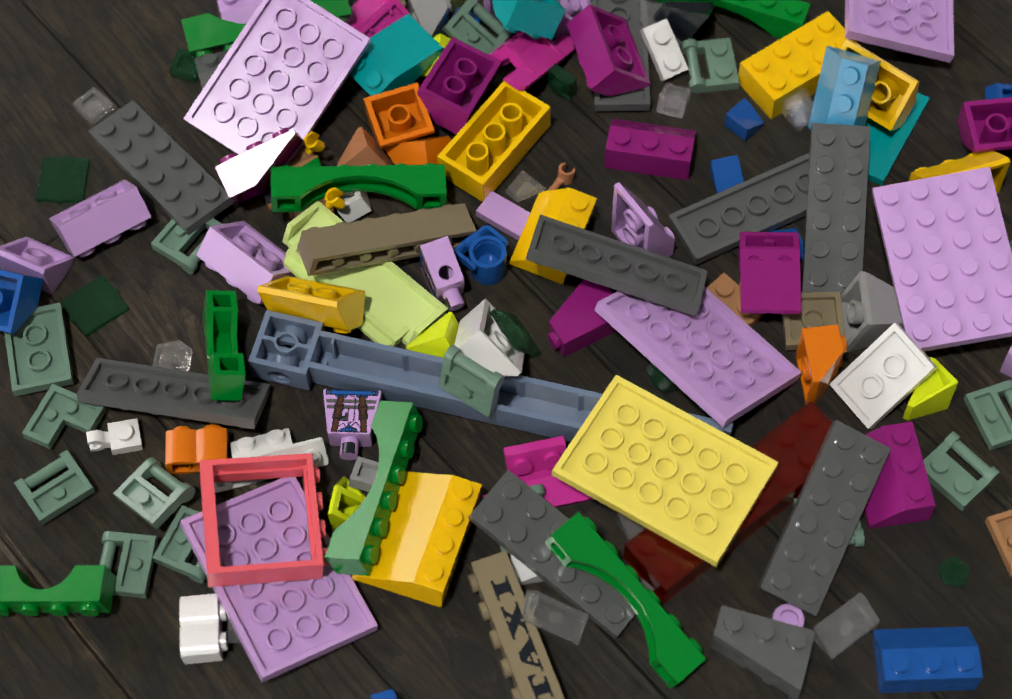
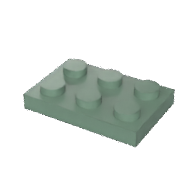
(39, 352)

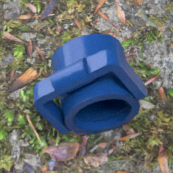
(486, 255)

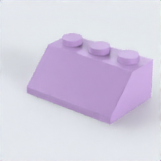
(101, 218)
(243, 257)

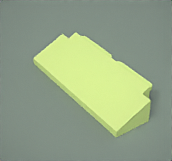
(394, 303)

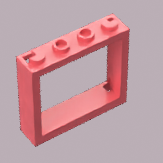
(254, 469)

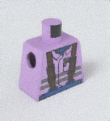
(442, 272)
(350, 419)

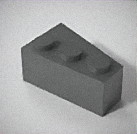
(766, 647)

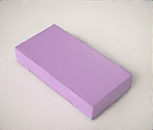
(503, 215)

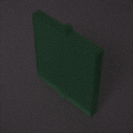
(62, 180)
(94, 305)
(516, 332)

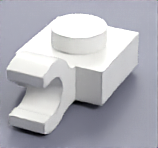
(121, 437)

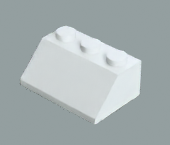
(485, 343)

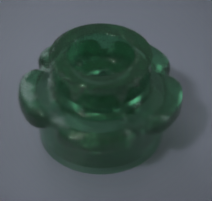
(951, 579)

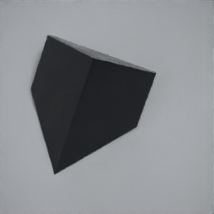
(684, 17)

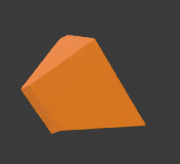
(418, 150)

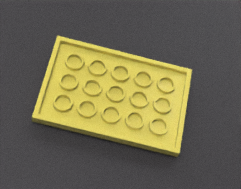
(665, 470)

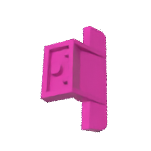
(375, 15)
(531, 57)
(534, 466)

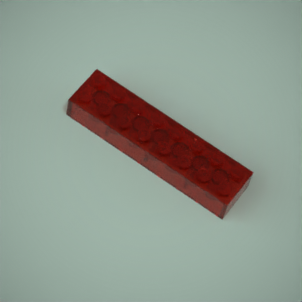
(795, 448)

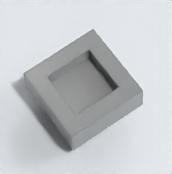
(363, 474)

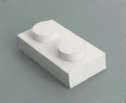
(664, 49)

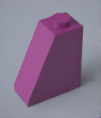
(577, 322)

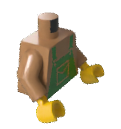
(306, 158)

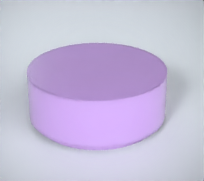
(789, 614)

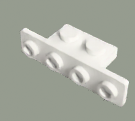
(271, 444)

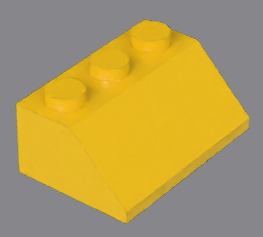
(893, 91)
(997, 162)
(559, 204)
(314, 300)

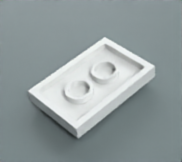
(883, 376)

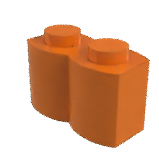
(188, 446)

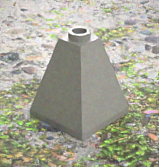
(868, 310)

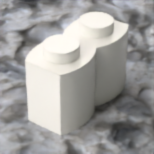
(202, 629)

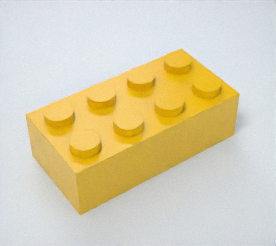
(790, 64)
(494, 140)

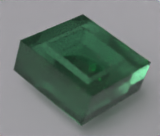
(184, 66)
(562, 82)
(660, 380)

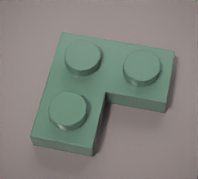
(59, 409)

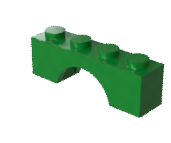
(224, 362)
(84, 591)

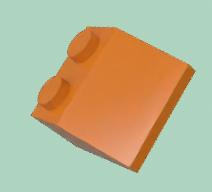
(397, 116)
(819, 359)

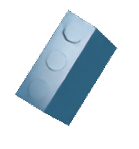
(844, 88)

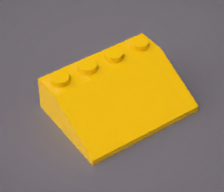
(425, 536)

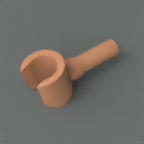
(562, 177)

